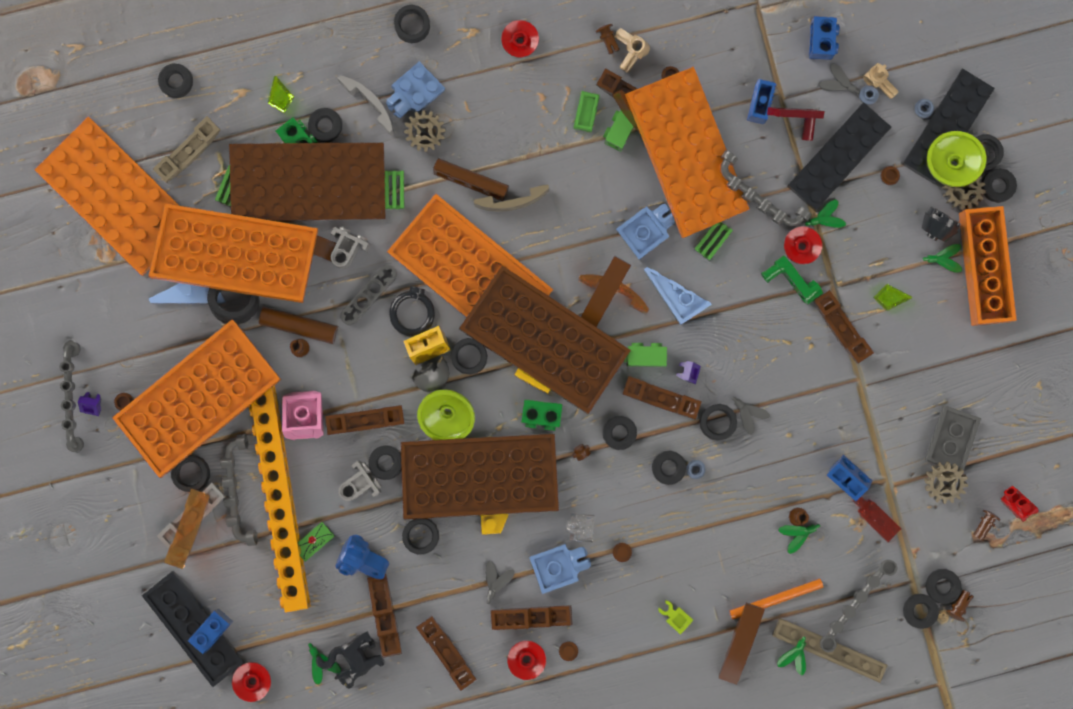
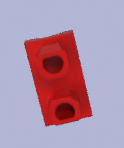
(1018, 503)

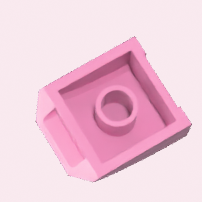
(302, 415)

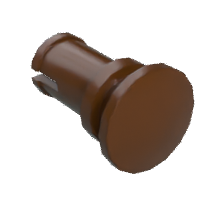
(608, 38)
(299, 347)
(798, 516)
(985, 524)
(960, 606)

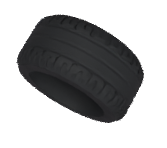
(224, 316)

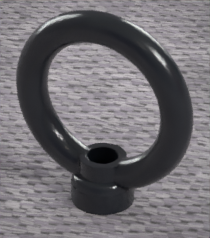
(414, 293)

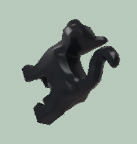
(356, 658)

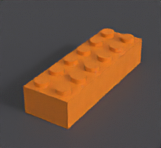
(987, 266)

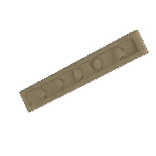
(841, 655)

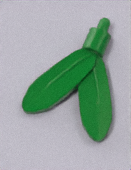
(824, 218)
(943, 260)
(800, 533)
(797, 654)
(317, 672)

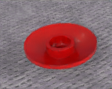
(523, 30)
(809, 238)
(528, 670)
(242, 686)

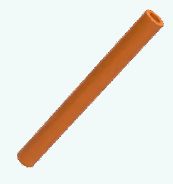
(781, 597)

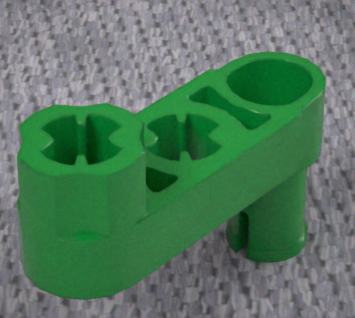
(806, 292)

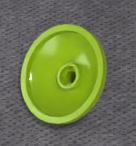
(956, 147)
(445, 425)

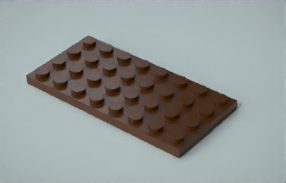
(308, 181)
(544, 339)
(479, 476)

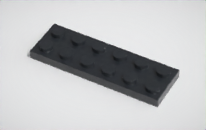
(954, 113)
(839, 156)
(182, 618)

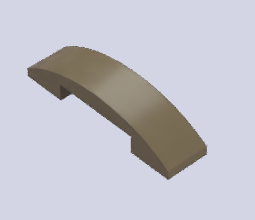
(188, 151)
(514, 204)

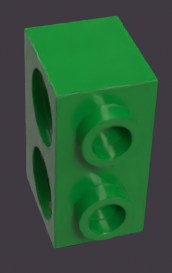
(300, 137)
(542, 409)

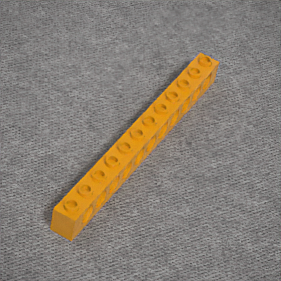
(283, 483)

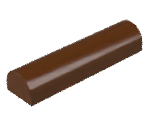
(470, 179)
(298, 325)

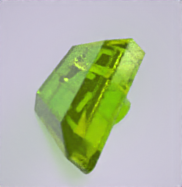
(280, 96)
(891, 297)

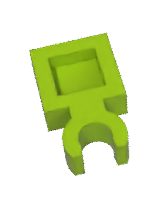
(677, 618)

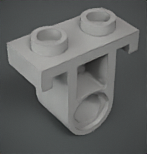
(347, 245)
(360, 482)

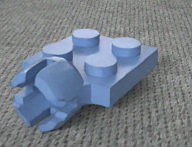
(414, 91)
(646, 229)
(559, 567)

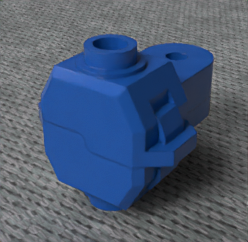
(357, 557)

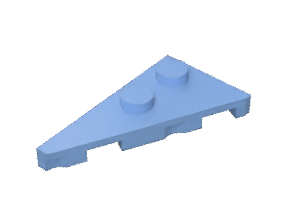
(184, 294)
(681, 302)

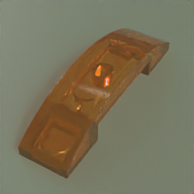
(636, 303)
(187, 529)

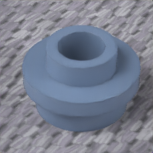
(863, 97)
(929, 106)
(691, 464)

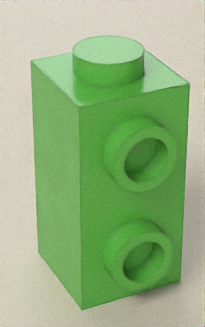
(619, 132)
(646, 355)

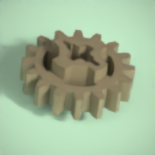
(431, 137)
(961, 197)
(939, 487)

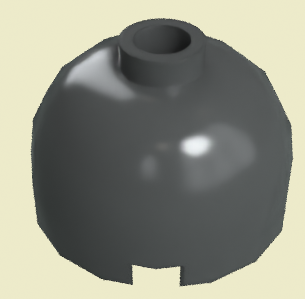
(432, 375)

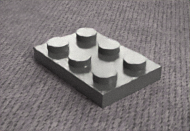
(953, 437)

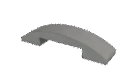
(353, 87)
(168, 533)

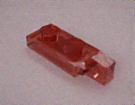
(877, 519)

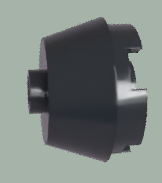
(939, 225)

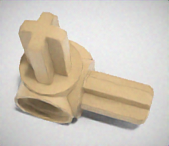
(631, 42)
(877, 77)

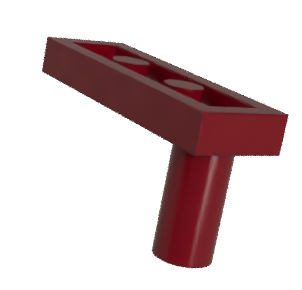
(808, 114)

